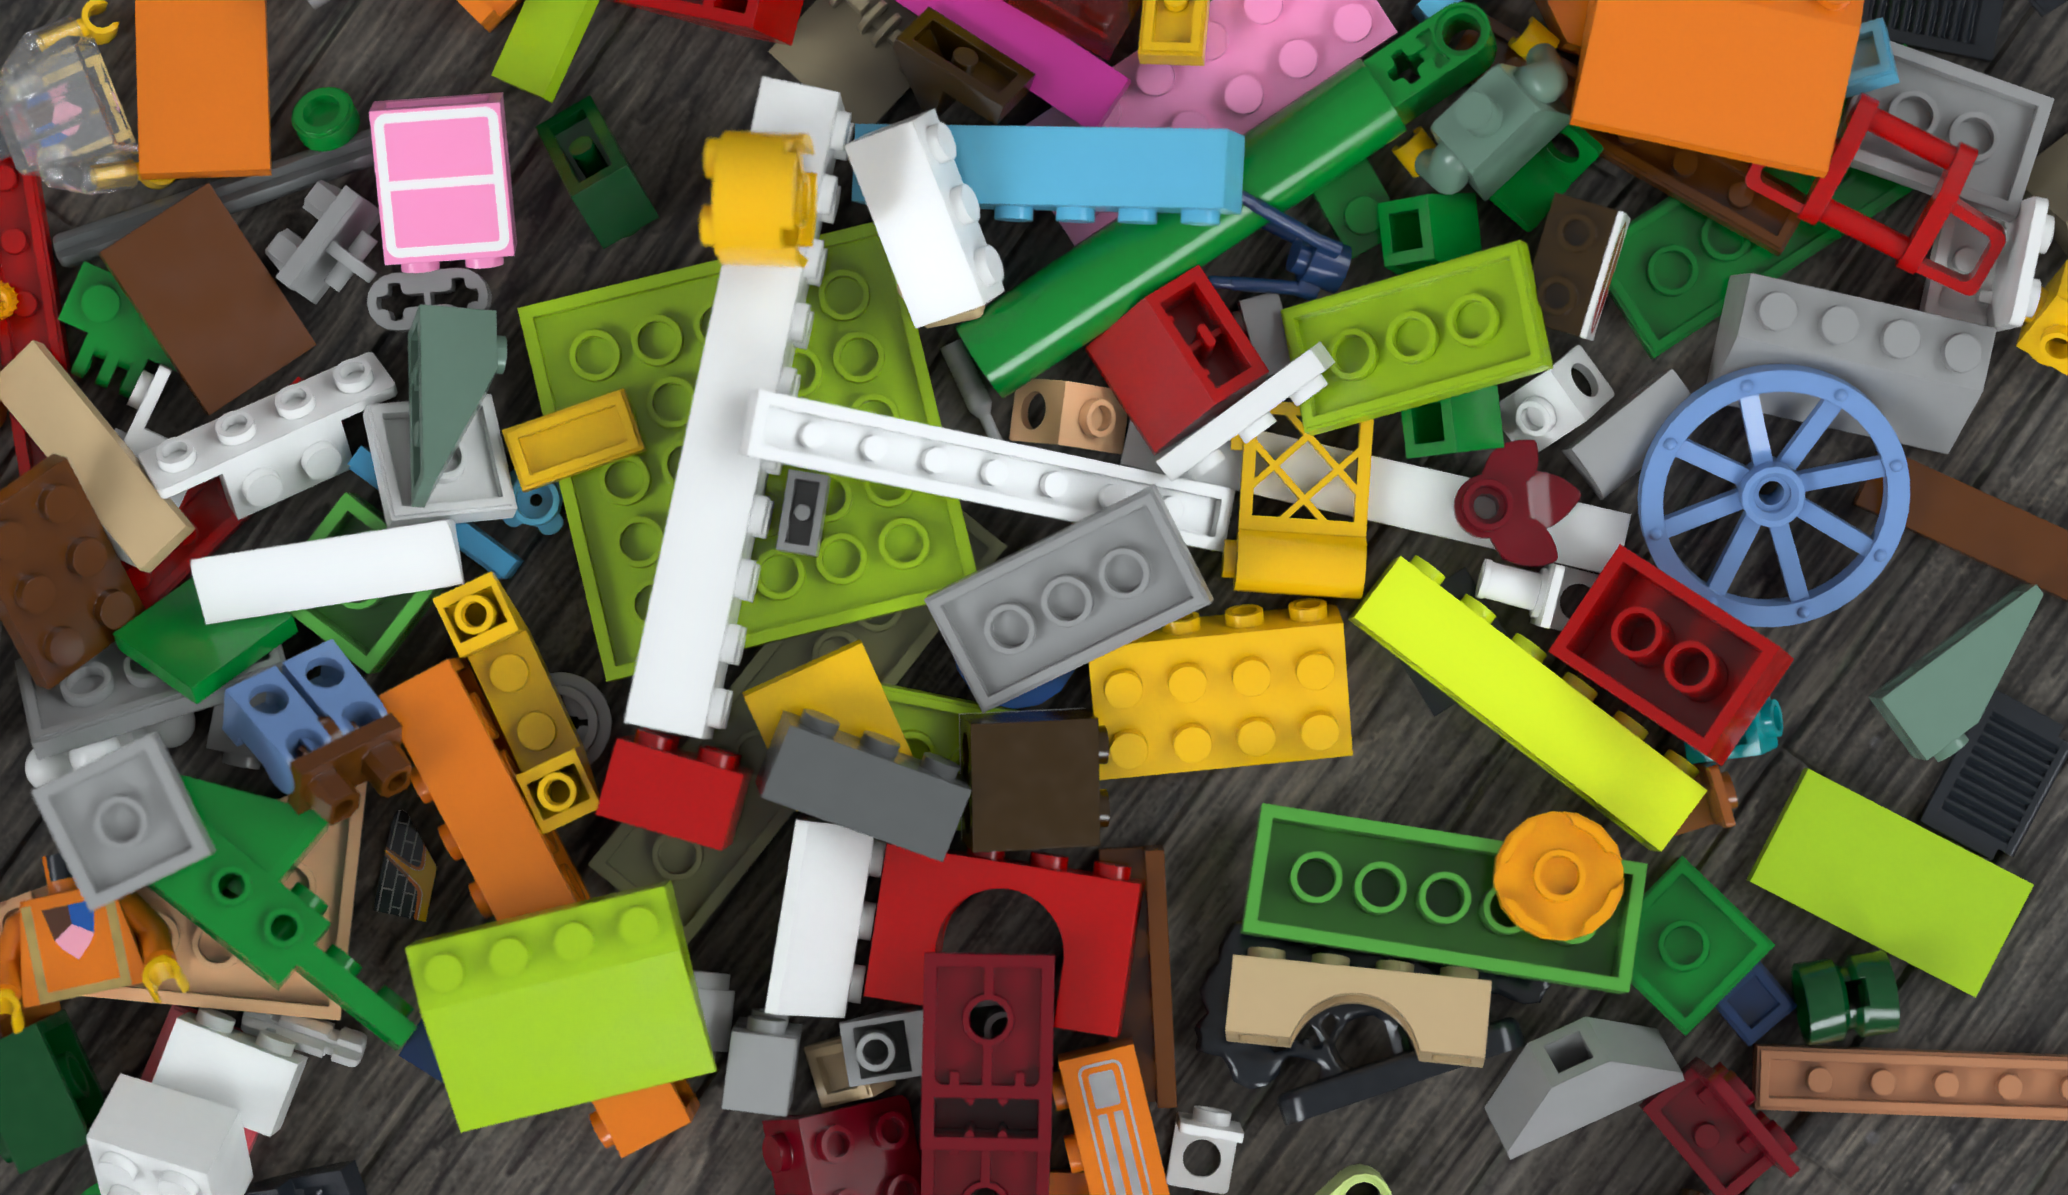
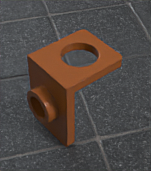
(1716, 803)

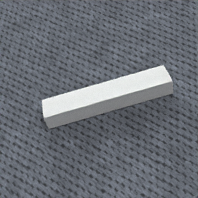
(328, 571)

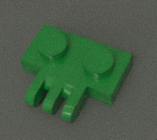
(113, 329)

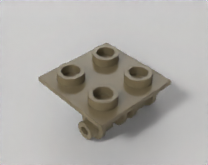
(850, 51)

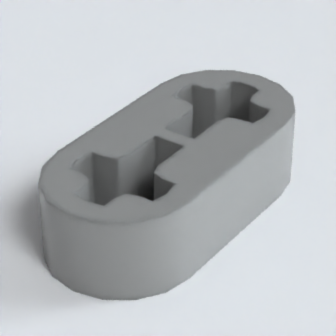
(426, 284)

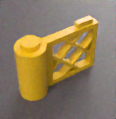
(1299, 553)

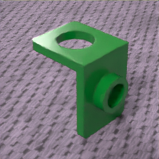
(1532, 189)

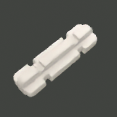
(311, 1035)

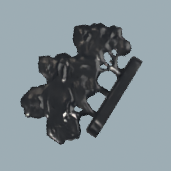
(1338, 1083)

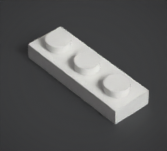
(1249, 415)

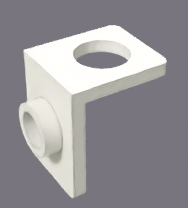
(1553, 403)
(1209, 1125)

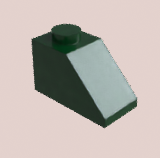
(596, 172)

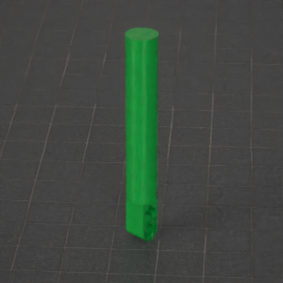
(1283, 164)

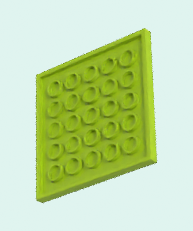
(648, 335)

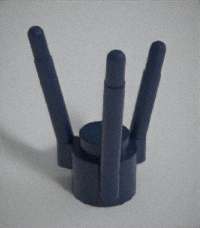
(1314, 258)

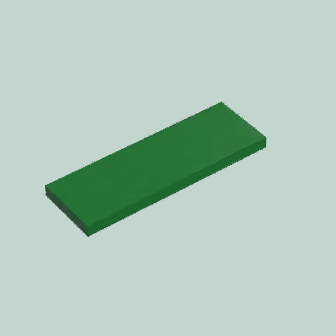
(1681, 261)

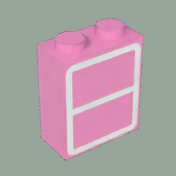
(443, 181)

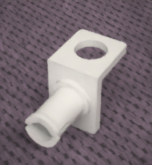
(1531, 590)

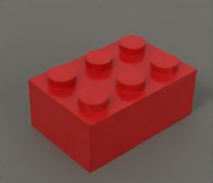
(1671, 654)

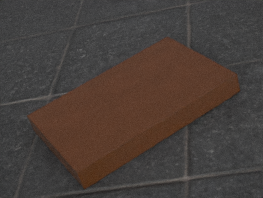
(207, 298)

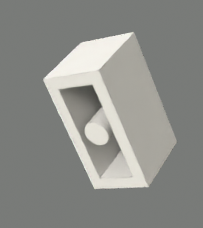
(232, 1068)

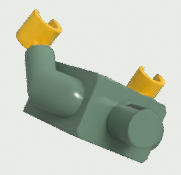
(1495, 122)

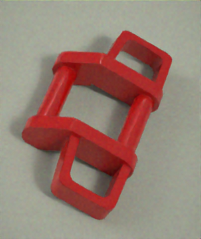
(1910, 249)

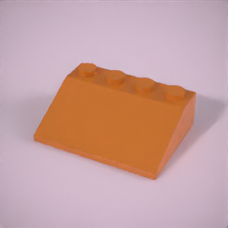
(1720, 76)

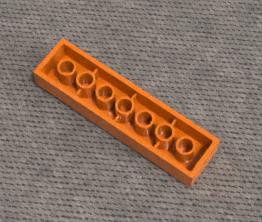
(517, 869)

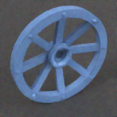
(1785, 502)

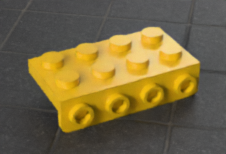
(1226, 692)

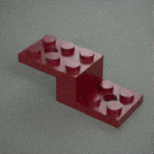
(987, 1096)

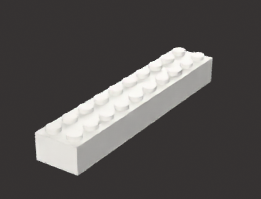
(717, 492)

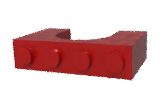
(1092, 910)

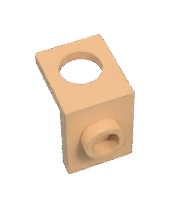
(1074, 416)

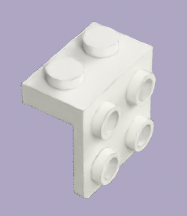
(2010, 286)

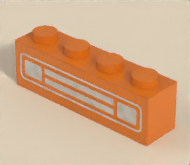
(1110, 1120)

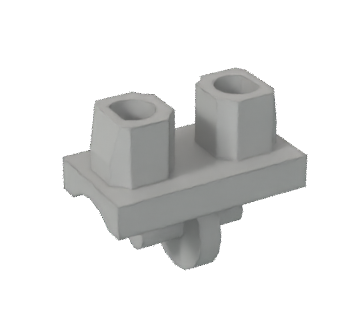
(332, 247)

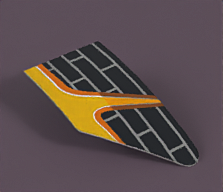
(406, 872)

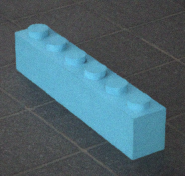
(1097, 171)

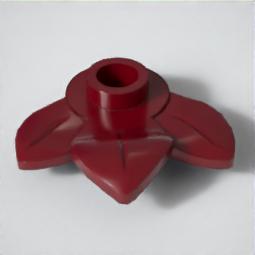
(1524, 502)

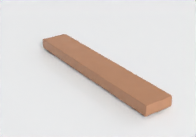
(1910, 1082)

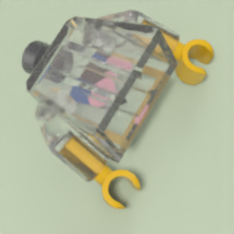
(64, 112)

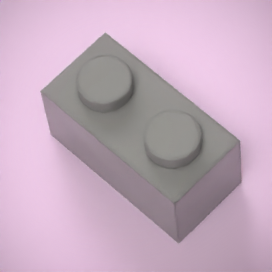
(1264, 328)
(803, 513)

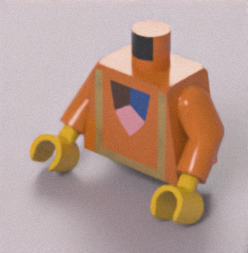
(65, 951)

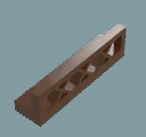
(1149, 998)

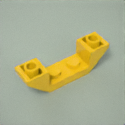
(524, 700)

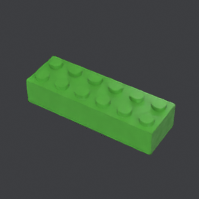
(1417, 900)

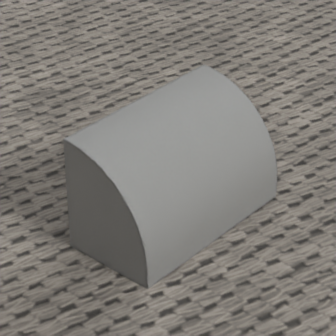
(1619, 441)

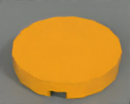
(1558, 876)

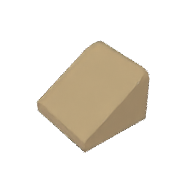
(831, 1078)

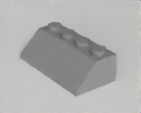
(1908, 362)

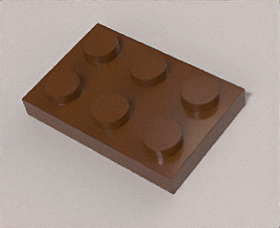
(58, 574)

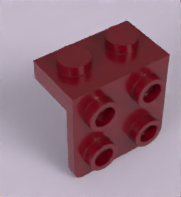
(1717, 1131)
(845, 1150)

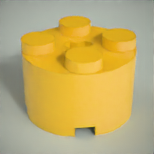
(759, 198)

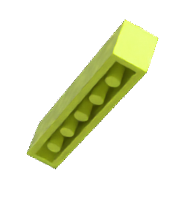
(1528, 703)

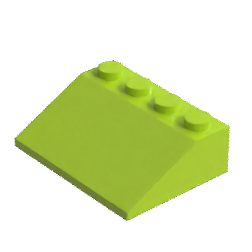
(562, 1006)

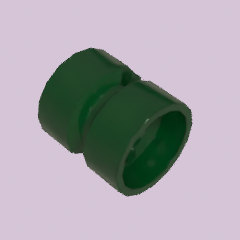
(1823, 997)

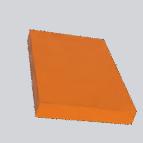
(202, 89)

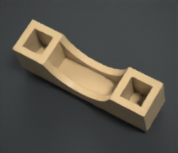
(1278, 996)

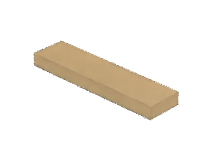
(111, 475)

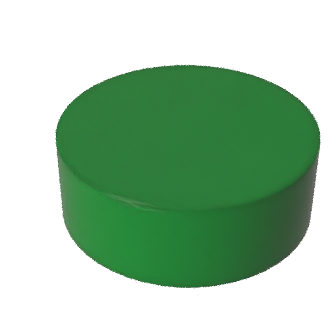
(325, 119)

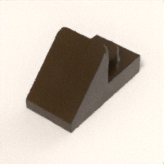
(953, 65)

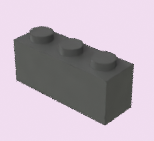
(864, 783)

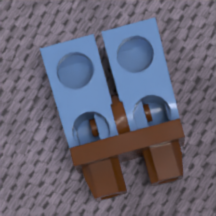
(319, 733)

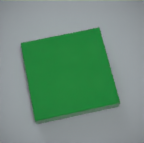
(194, 655)
(1692, 946)

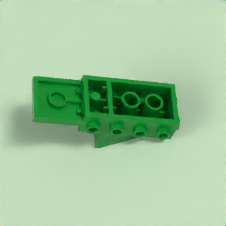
(268, 924)

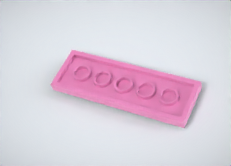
(1254, 65)

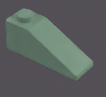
(449, 371)
(1952, 683)

